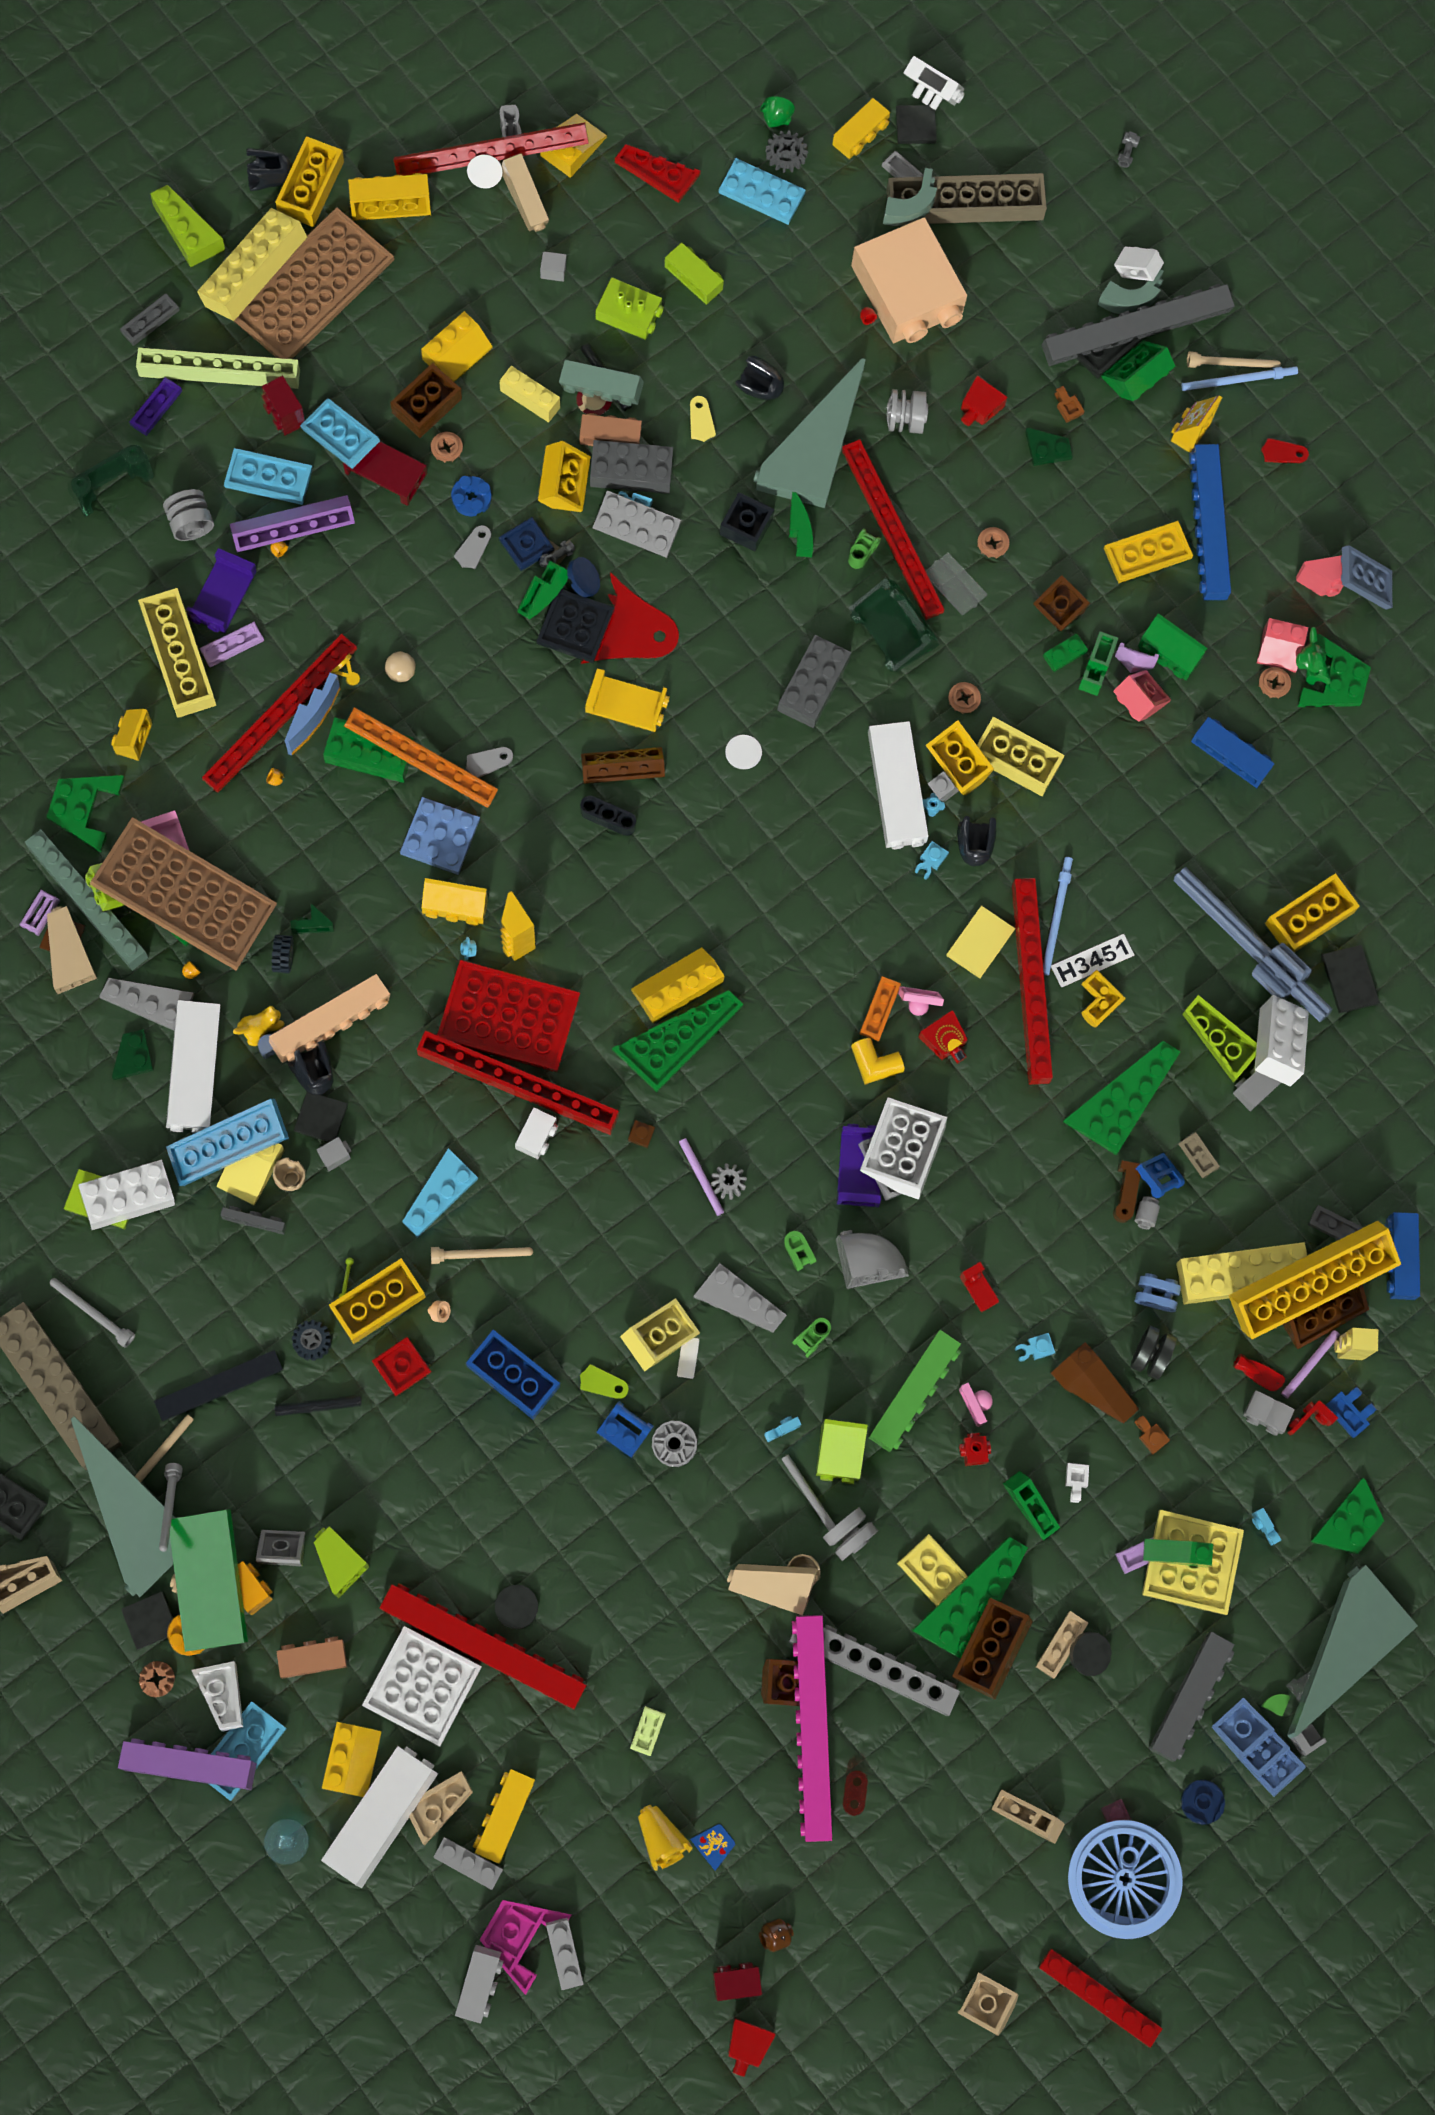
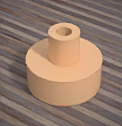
(439, 1311)

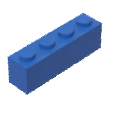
(1233, 752)
(1405, 1278)

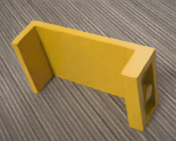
(626, 702)

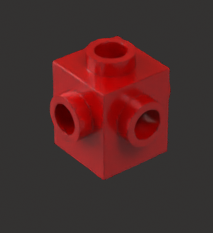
(975, 1457)

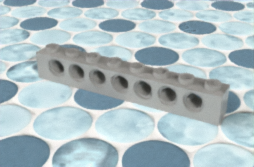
(948, 1693)

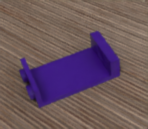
(222, 591)
(853, 1185)

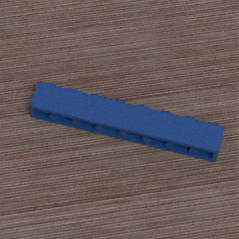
(1210, 522)

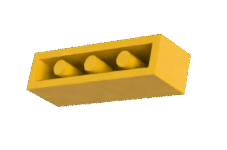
(504, 1817)

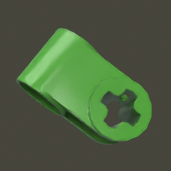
(863, 546)
(812, 1337)

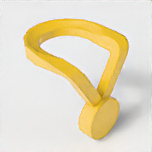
(351, 677)

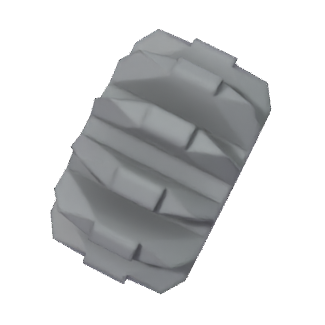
(719, 1181)

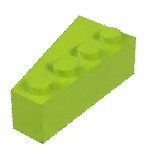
(188, 229)
(1224, 1040)

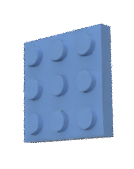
(440, 835)

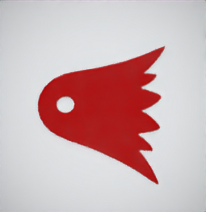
(634, 627)

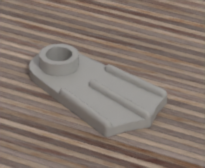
(473, 548)
(488, 761)

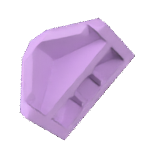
(1135, 660)

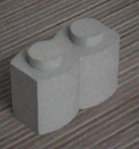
(509, 120)
(1268, 1413)

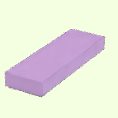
(232, 644)

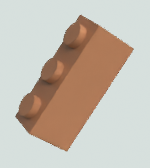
(609, 429)
(311, 1657)

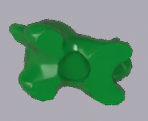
(1313, 660)

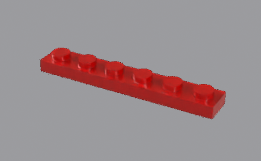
(1100, 1998)

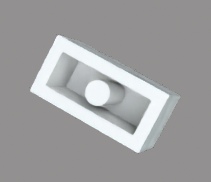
(1139, 263)
(536, 1133)

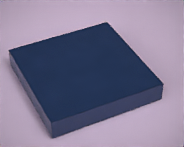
(526, 543)

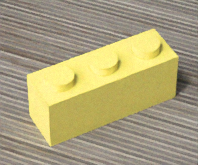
(530, 394)
(1357, 1344)

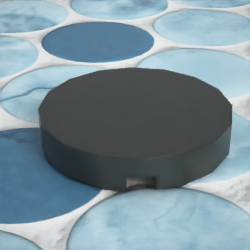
(516, 1606)
(1090, 1653)

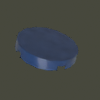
(583, 576)
(1202, 1802)

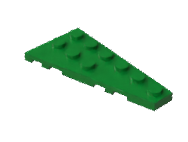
(670, 1045)

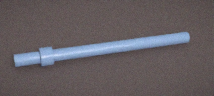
(1276, 373)
(1064, 879)

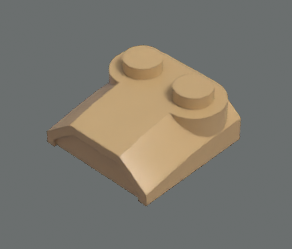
(989, 2004)

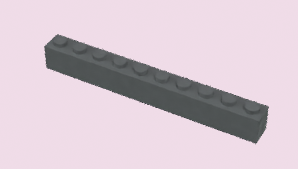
(1139, 324)

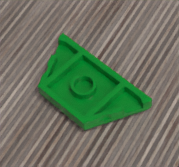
(1352, 1521)

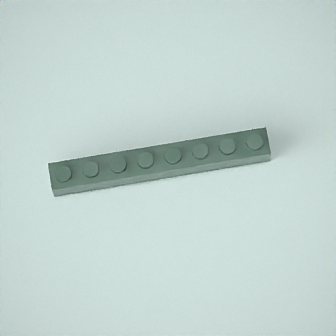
(83, 897)

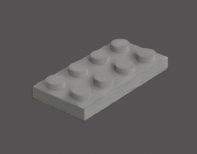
(637, 524)

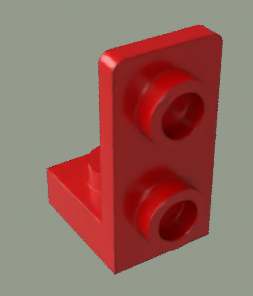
(979, 1287)
(1323, 1416)

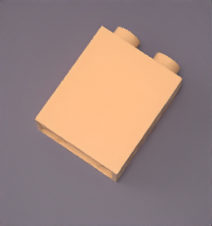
(909, 281)

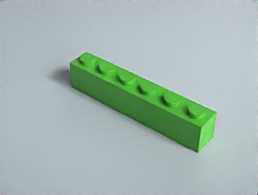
(915, 1390)

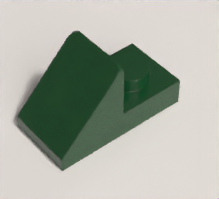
(317, 924)

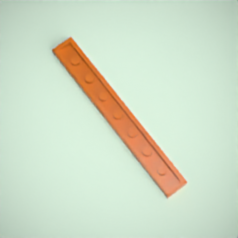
(420, 757)

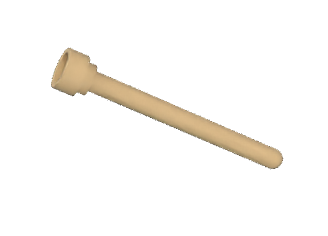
(1195, 359)
(438, 1255)

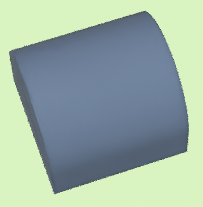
(264, 1046)

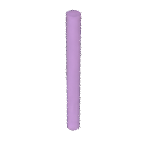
(701, 1177)
(1310, 1364)

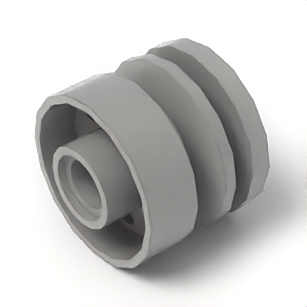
(911, 411)
(188, 515)
(661, 1440)

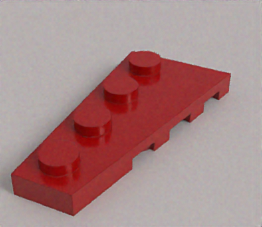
(663, 175)

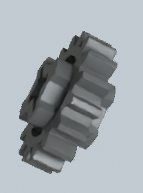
(786, 152)

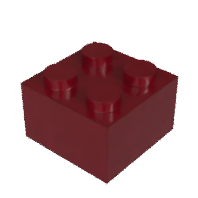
(283, 405)
(736, 1982)

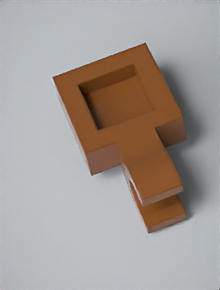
(1068, 406)
(1152, 1436)

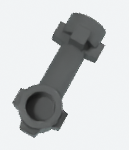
(1130, 140)
(566, 548)

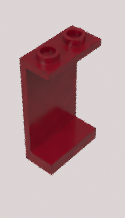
(391, 470)

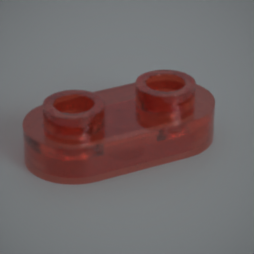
(854, 1792)

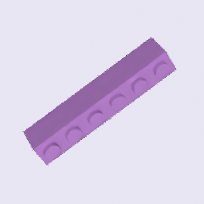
(292, 523)
(187, 1765)

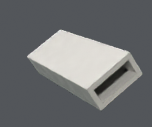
(898, 785)
(192, 1066)
(380, 1816)

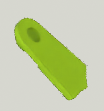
(602, 1383)

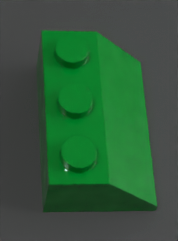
(1139, 370)
(1174, 647)

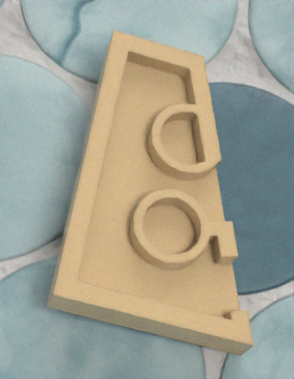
(439, 1805)

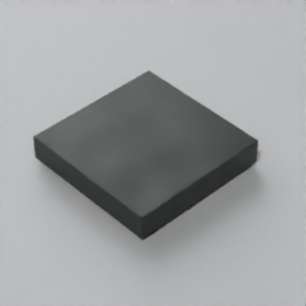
(915, 124)
(320, 1117)
(148, 1620)

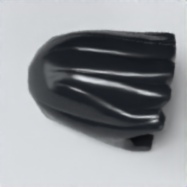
(267, 170)
(760, 379)
(976, 841)
(313, 1069)

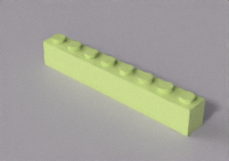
(215, 367)

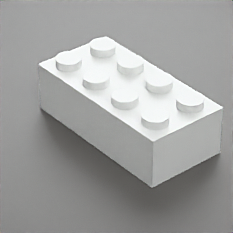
(1281, 1040)
(126, 1194)

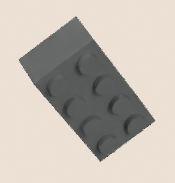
(631, 466)
(814, 681)

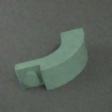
(905, 211)
(1121, 300)

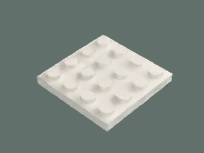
(422, 1686)

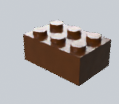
(426, 400)

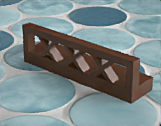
(623, 767)

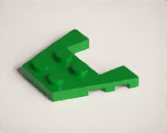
(1347, 678)
(74, 803)

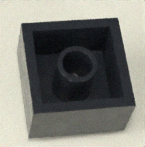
(746, 521)

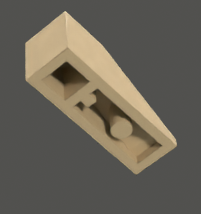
(1028, 1816)

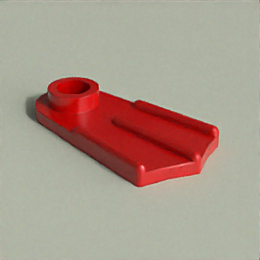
(1283, 452)

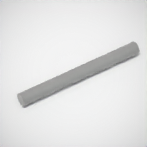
(808, 1492)

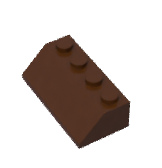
(1326, 1317)
(992, 1648)

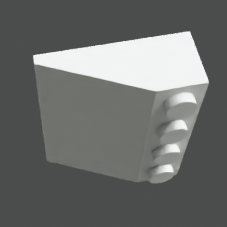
(904, 1147)

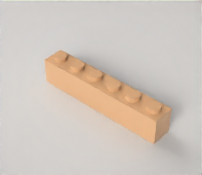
(330, 1018)

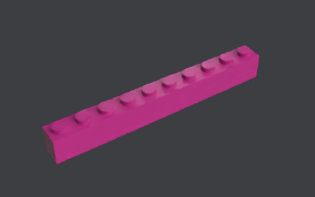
(814, 1730)

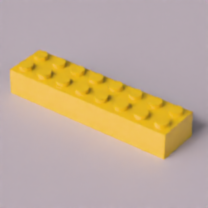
(1315, 1279)

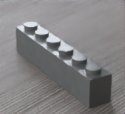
(1191, 1697)

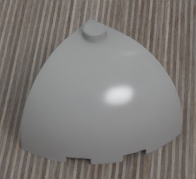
(869, 1259)

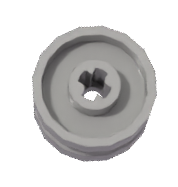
(851, 1535)

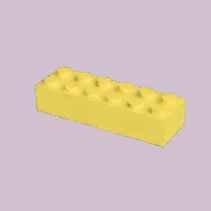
(252, 264)
(177, 652)
(1225, 1273)

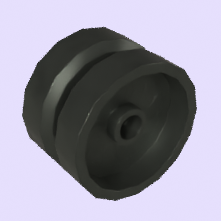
(1151, 1351)

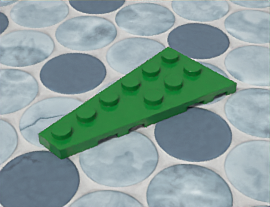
(1118, 1106)
(959, 1612)

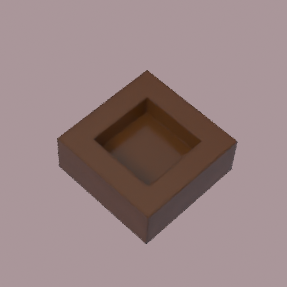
(641, 1134)

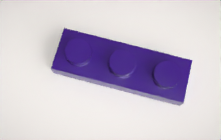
(155, 406)

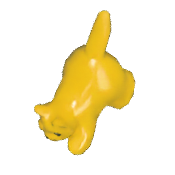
(258, 1025)

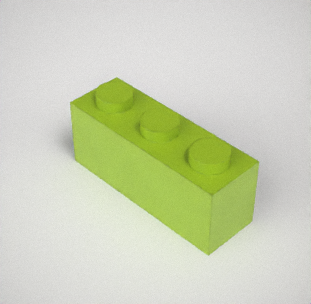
(694, 273)

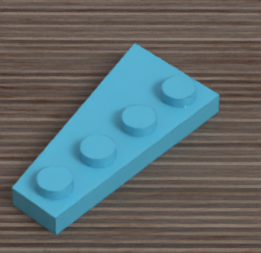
(442, 1189)

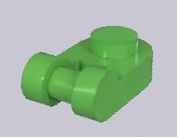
(794, 1243)

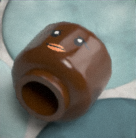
(776, 1935)

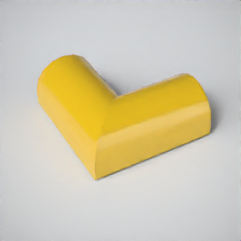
(1106, 998)
(871, 1066)

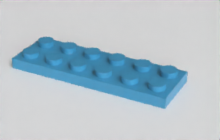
(227, 1142)

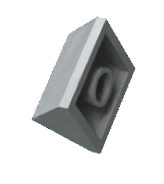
(281, 1548)

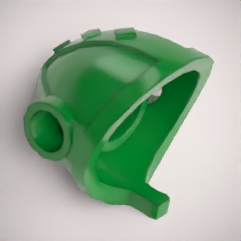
(777, 111)

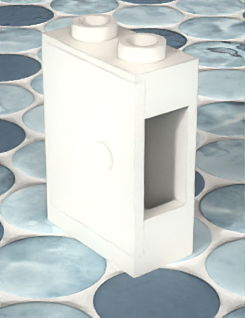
(935, 82)

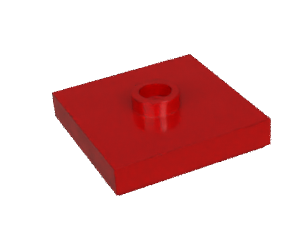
(401, 1366)

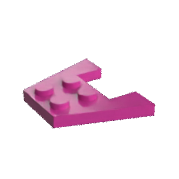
(511, 1933)

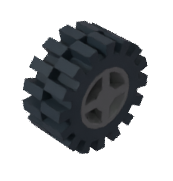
(282, 953)
(304, 1337)

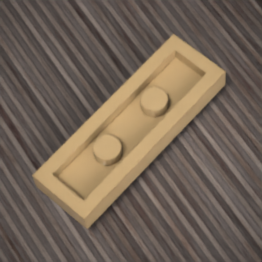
(1059, 1647)

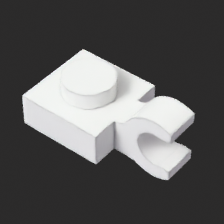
(1077, 1477)

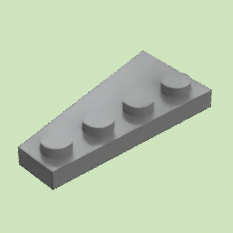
(145, 1000)
(733, 1295)

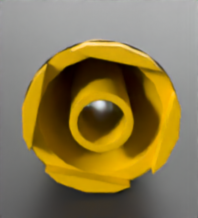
(661, 1838)

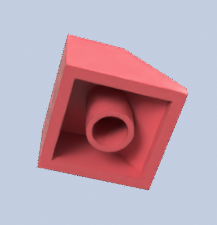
(1322, 576)
(1281, 644)
(1141, 695)

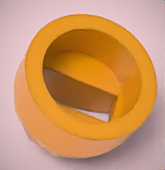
(278, 548)
(274, 777)
(190, 970)

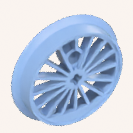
(1114, 1924)

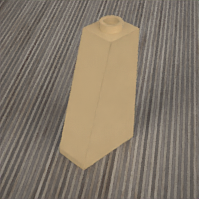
(524, 192)
(68, 956)
(775, 1585)

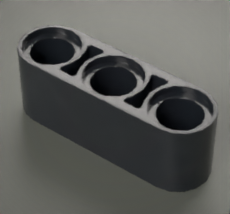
(603, 807)

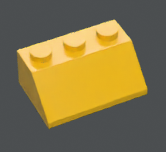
(457, 347)
(564, 477)
(960, 758)
(454, 901)
(351, 1759)

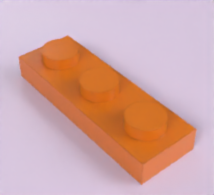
(880, 1008)

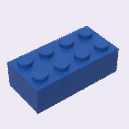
(513, 1374)

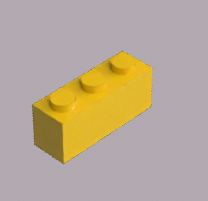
(861, 128)

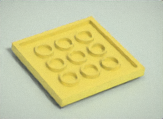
(1192, 1585)

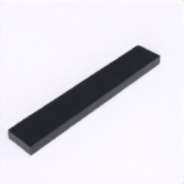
(218, 1385)

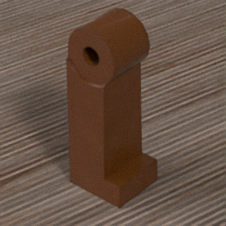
(1128, 1192)

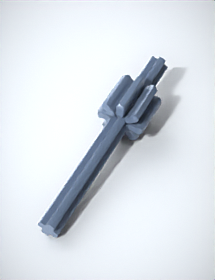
(1278, 969)

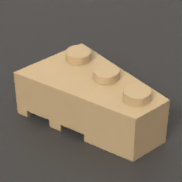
(25, 1580)

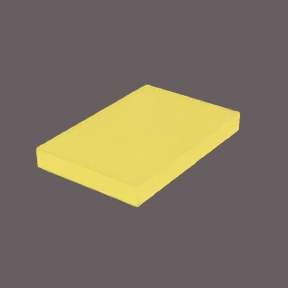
(980, 942)
(932, 1569)

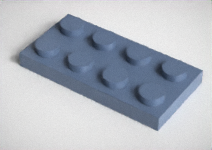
(1366, 577)

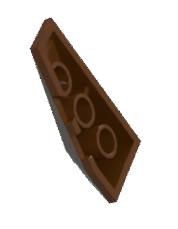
(1092, 1381)

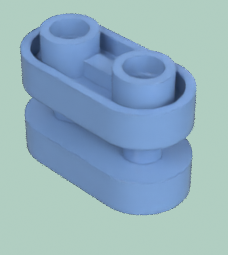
(1168, 1288)

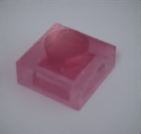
(1115, 1811)

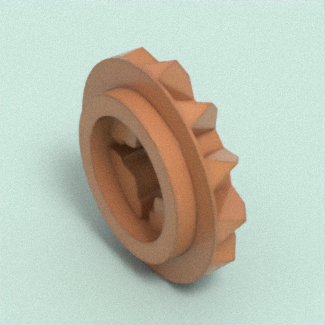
(451, 440)
(998, 536)
(1283, 680)
(968, 690)
(165, 1685)

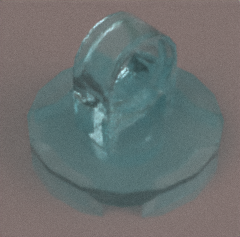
(286, 1841)

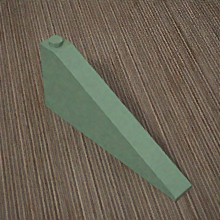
(811, 452)
(129, 1513)
(1358, 1635)

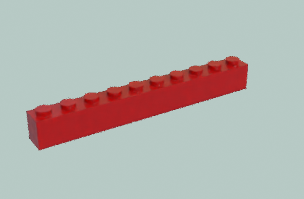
(1032, 981)
(517, 1082)
(482, 1646)

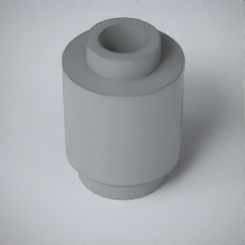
(1147, 1212)

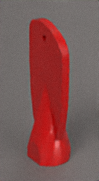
(1259, 1373)

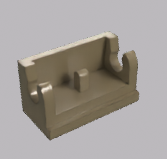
(1199, 1155)

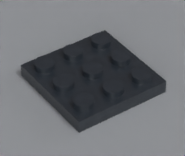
(575, 625)

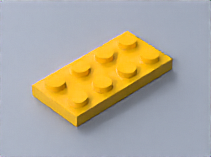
(1148, 552)

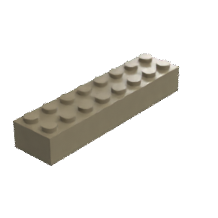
(978, 197)
(51, 1380)

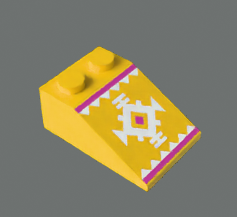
(1195, 423)

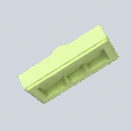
(647, 1731)

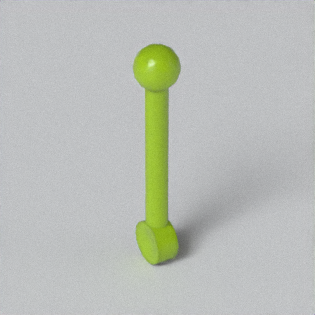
(349, 1261)

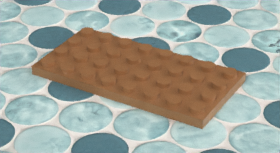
(314, 285)
(183, 893)

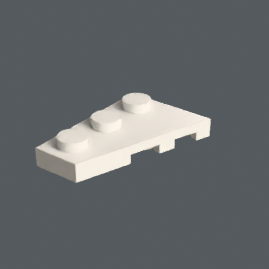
(221, 1691)

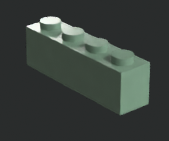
(601, 382)

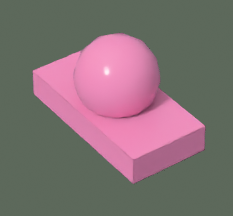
(920, 999)
(976, 1403)

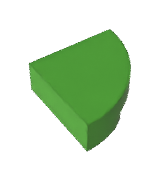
(1276, 1704)

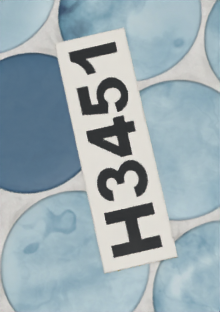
(1095, 958)

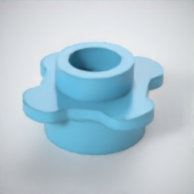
(933, 810)
(468, 948)

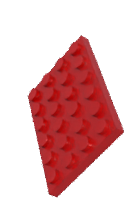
(508, 1015)

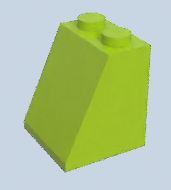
(841, 1451)
(338, 1560)

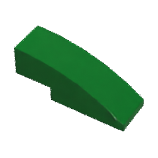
(800, 527)
(543, 590)
(1098, 663)

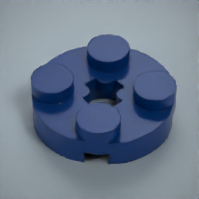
(471, 485)

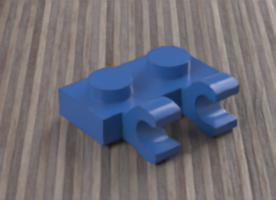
(1347, 1413)

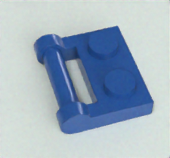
(1156, 1169)
(620, 1435)

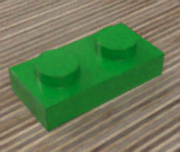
(1065, 652)

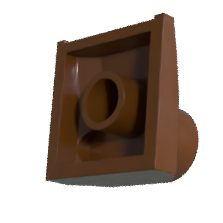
(1061, 603)
(779, 1682)

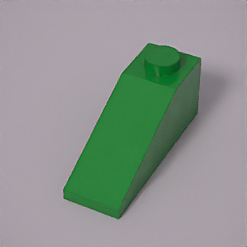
(1031, 1504)
(1178, 1552)

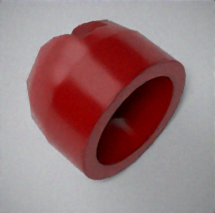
(868, 315)

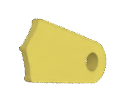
(701, 420)

